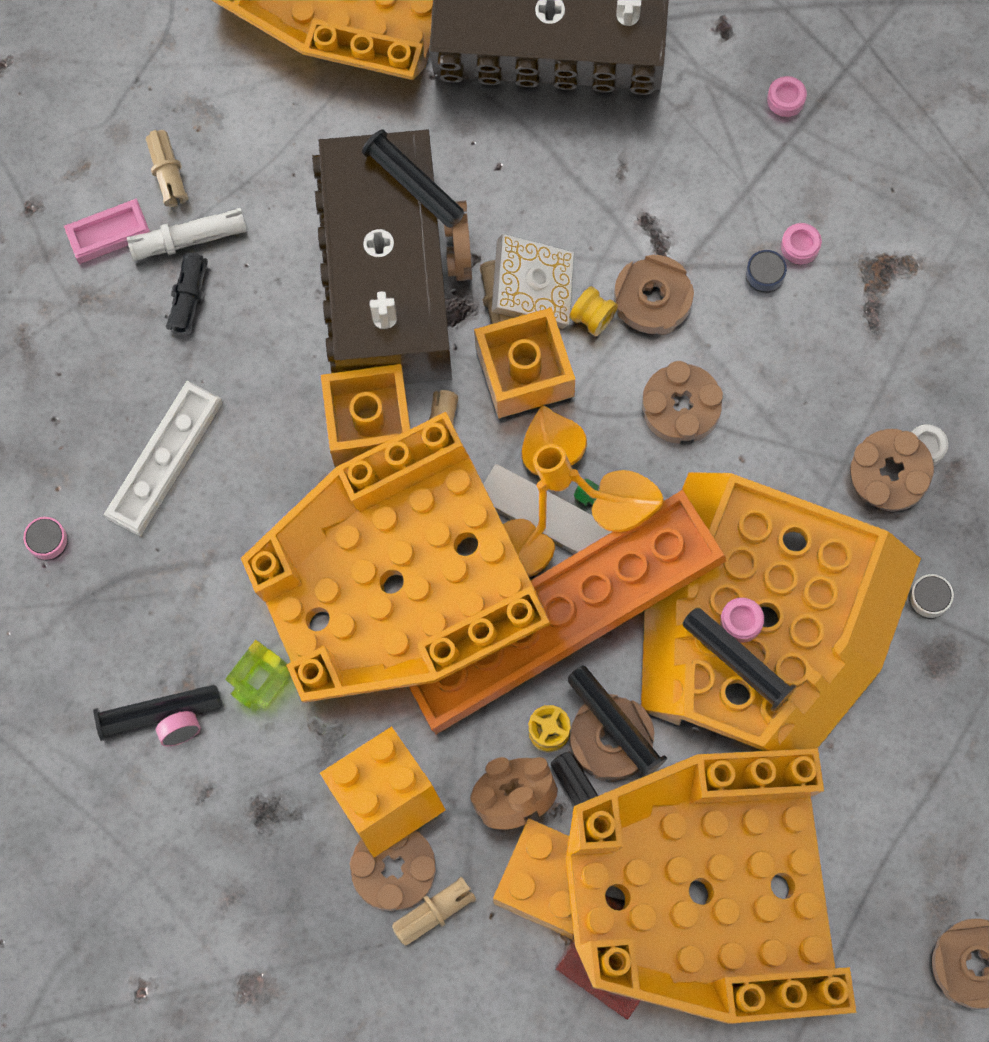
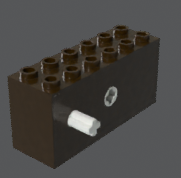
(551, 42)
(380, 262)

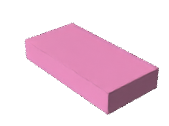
(106, 230)

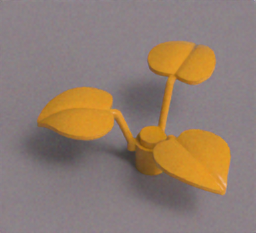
(549, 451)

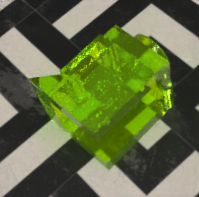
(254, 658)

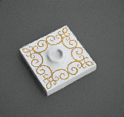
(532, 279)

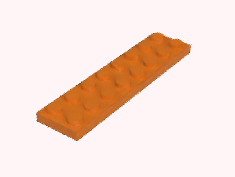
(583, 602)

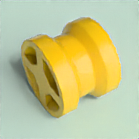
(593, 311)
(552, 721)

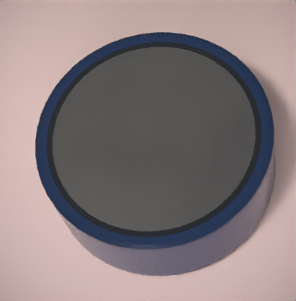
(766, 270)

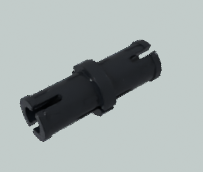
(187, 293)

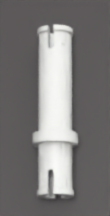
(186, 234)

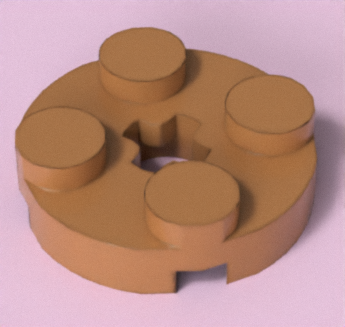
(459, 255)
(662, 314)
(682, 380)
(872, 456)
(603, 760)
(513, 791)
(390, 892)
(950, 966)

